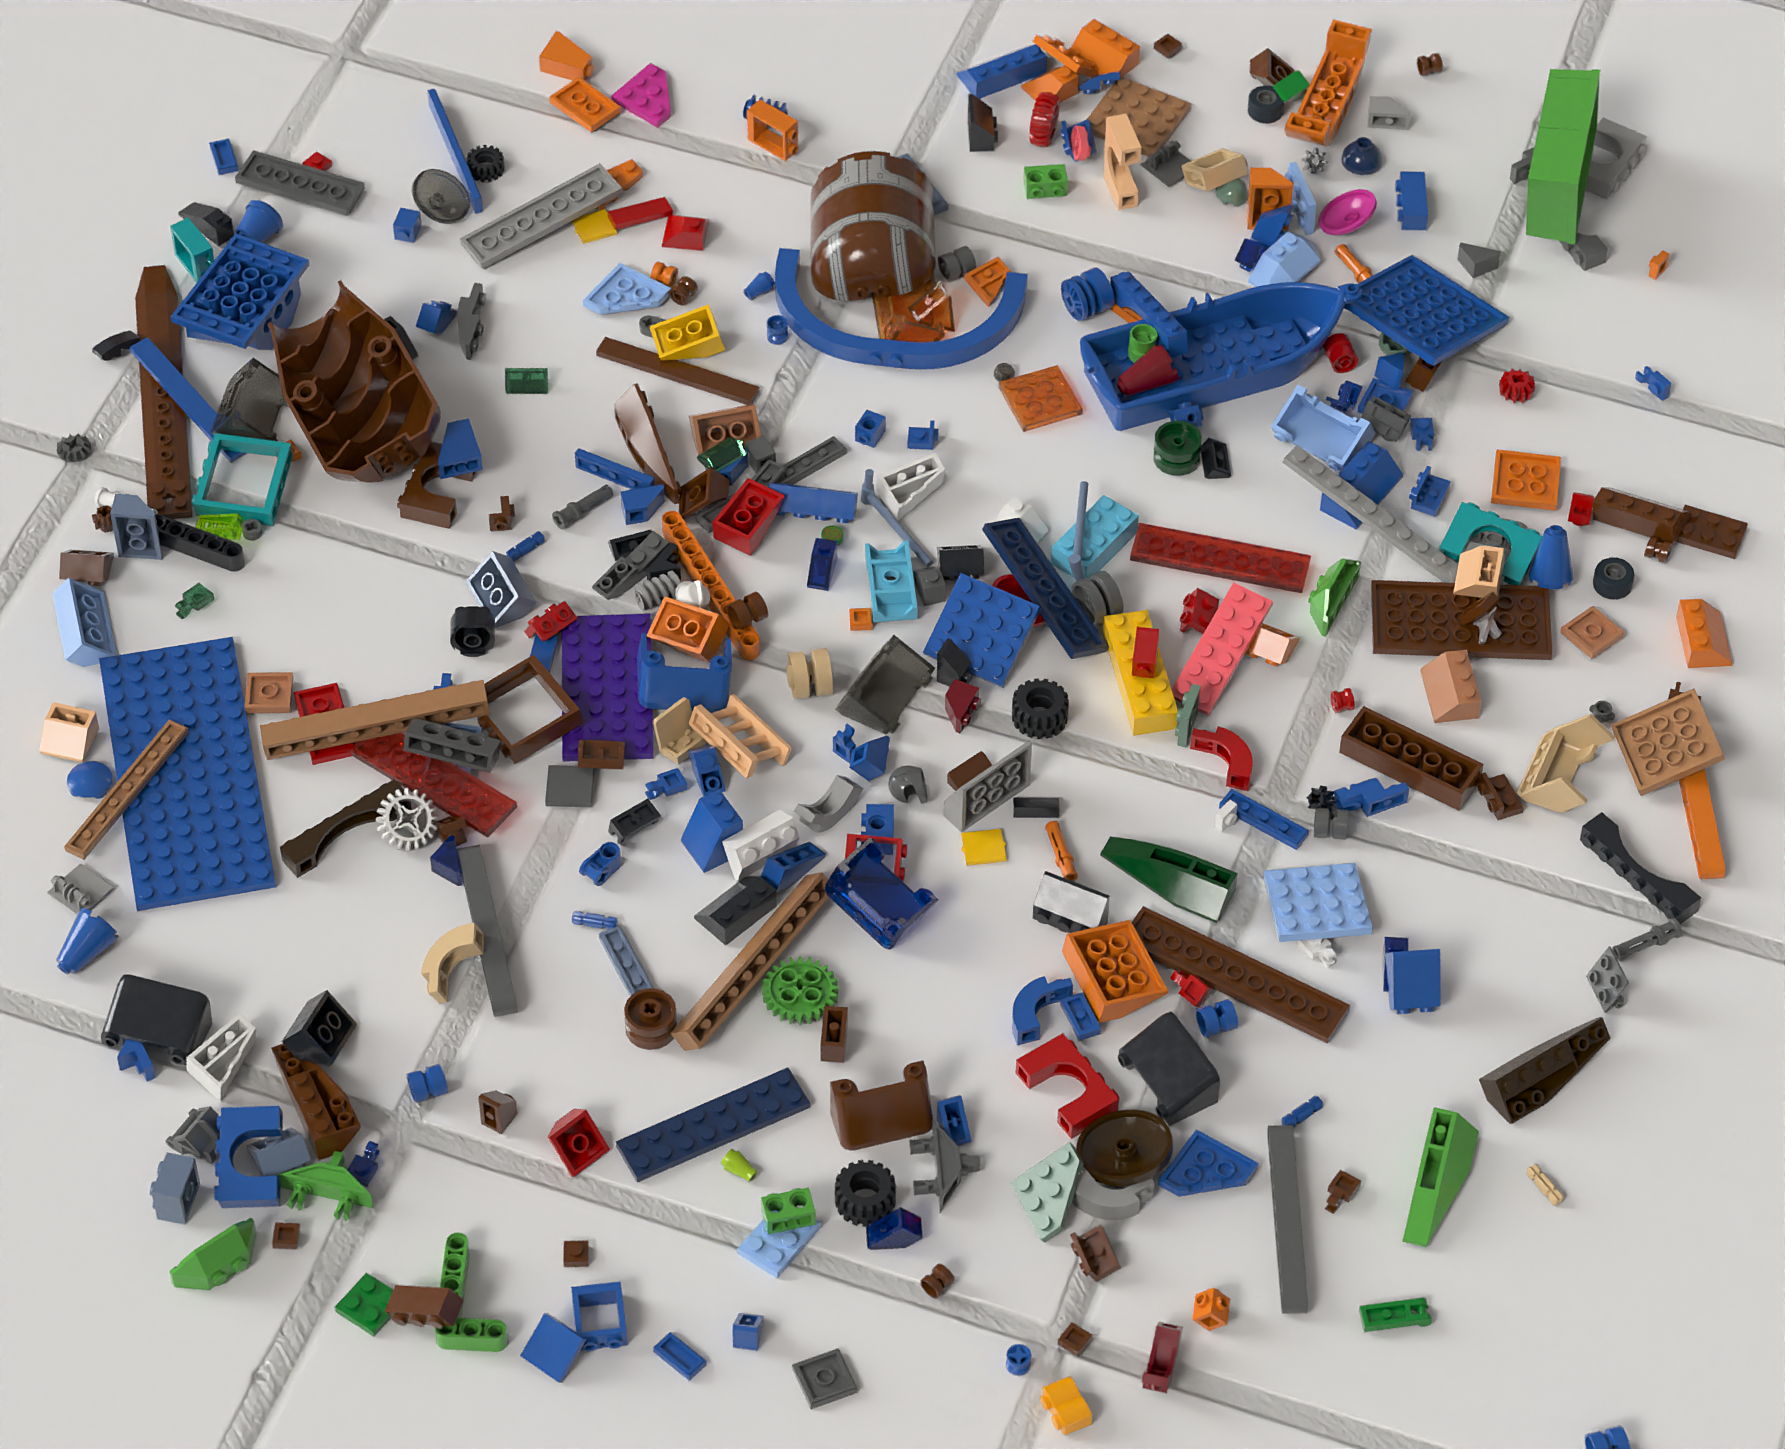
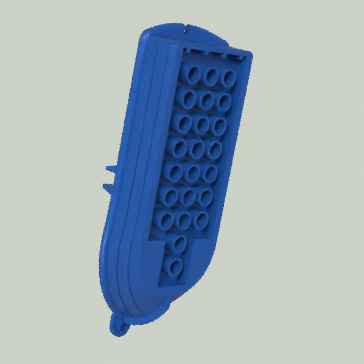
(1234, 349)

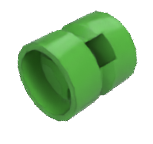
(1141, 340)

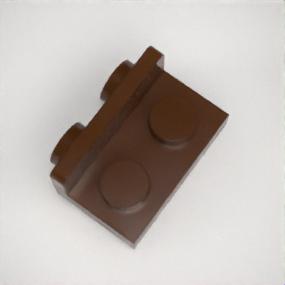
(1499, 796)

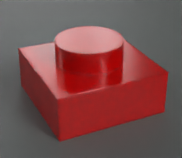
(318, 161)

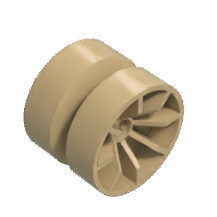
(816, 672)

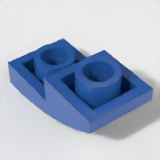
(1094, 83)

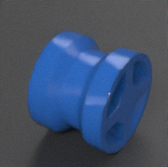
(1022, 1355)

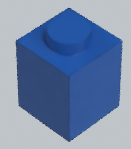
(407, 225)

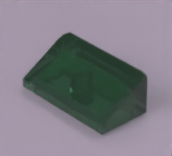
(526, 380)
(722, 454)

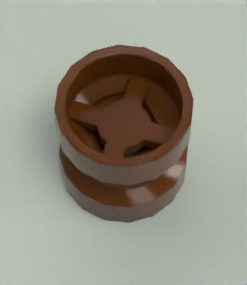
(1429, 64)
(683, 290)
(1658, 549)
(937, 1281)

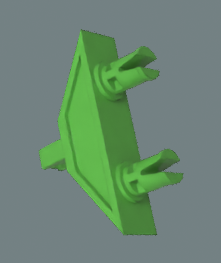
(327, 1181)

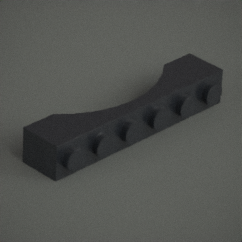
(1671, 897)

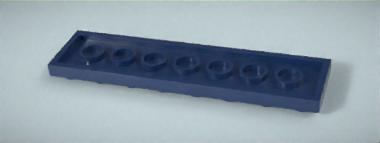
(1045, 588)
(712, 1124)

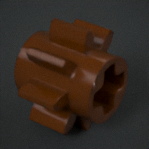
(103, 519)

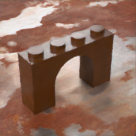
(421, 505)

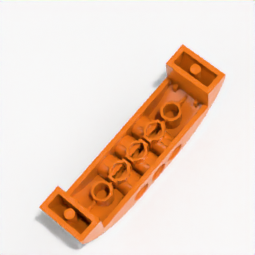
(1331, 85)

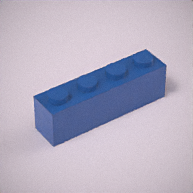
(817, 502)

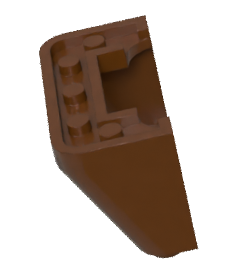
(882, 1112)

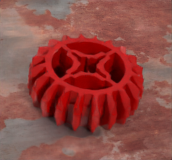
(1044, 119)

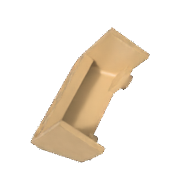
(1556, 761)

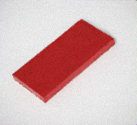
(321, 700)

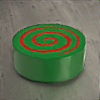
(832, 533)

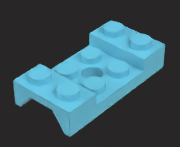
(895, 598)

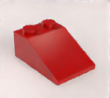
(747, 516)

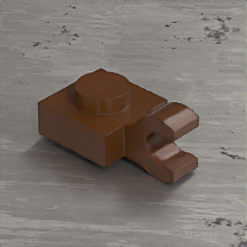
(1341, 1188)

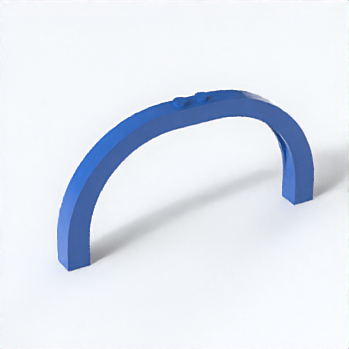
(892, 352)

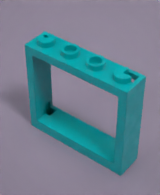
(246, 445)

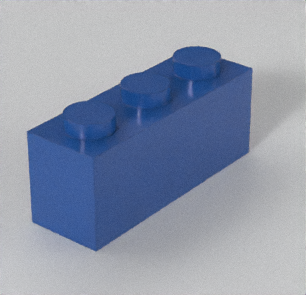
(1411, 200)

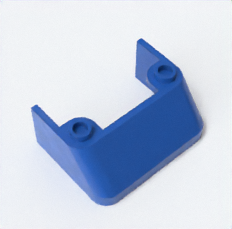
(665, 685)

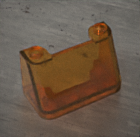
(897, 322)

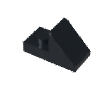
(665, 562)

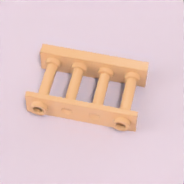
(736, 750)

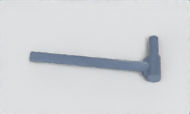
(868, 497)
(1075, 559)

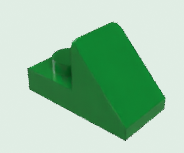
(1292, 87)

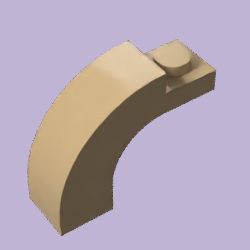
(446, 954)

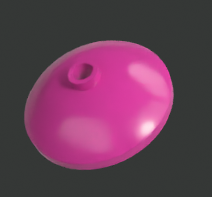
(1347, 212)

